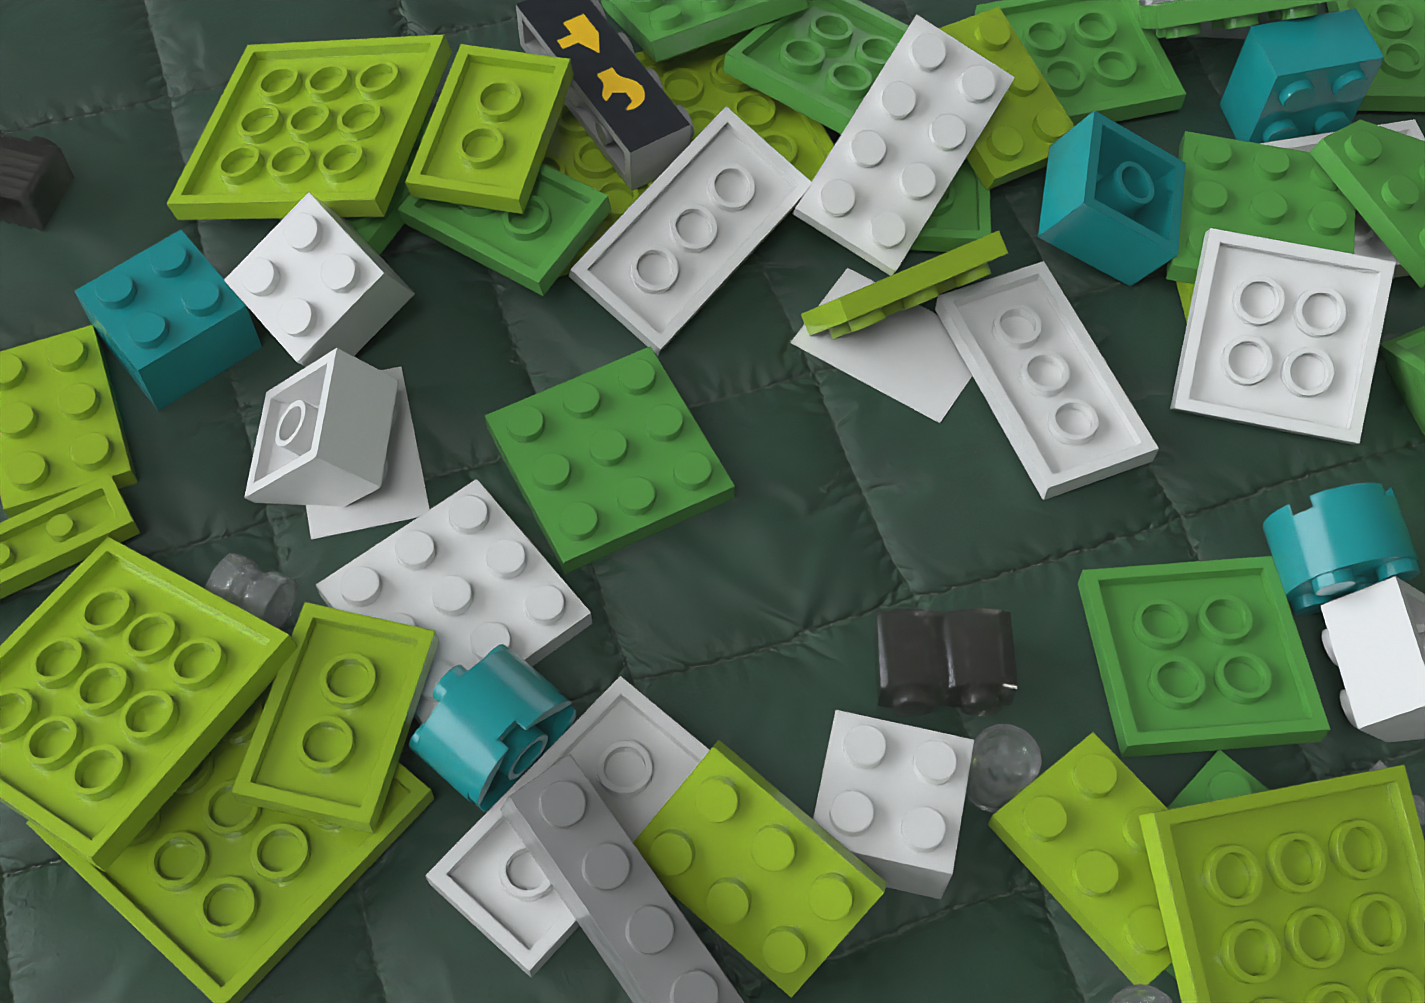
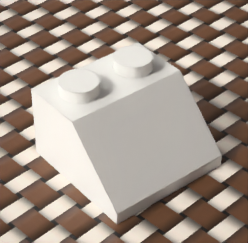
(324, 434)
(1381, 658)

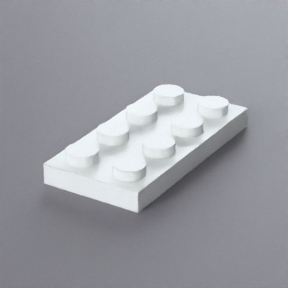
(903, 145)
(690, 230)
(1045, 380)
(635, 764)

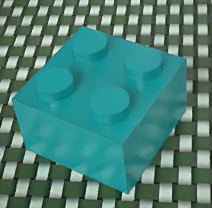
(1300, 77)
(1112, 199)
(169, 319)

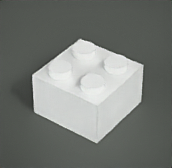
(318, 284)
(895, 799)

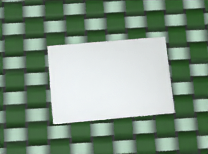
(901, 355)
(402, 491)

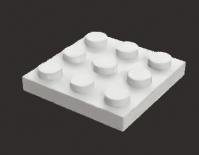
(1282, 336)
(467, 579)

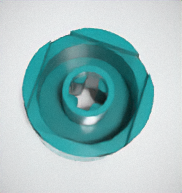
(1340, 545)
(491, 725)

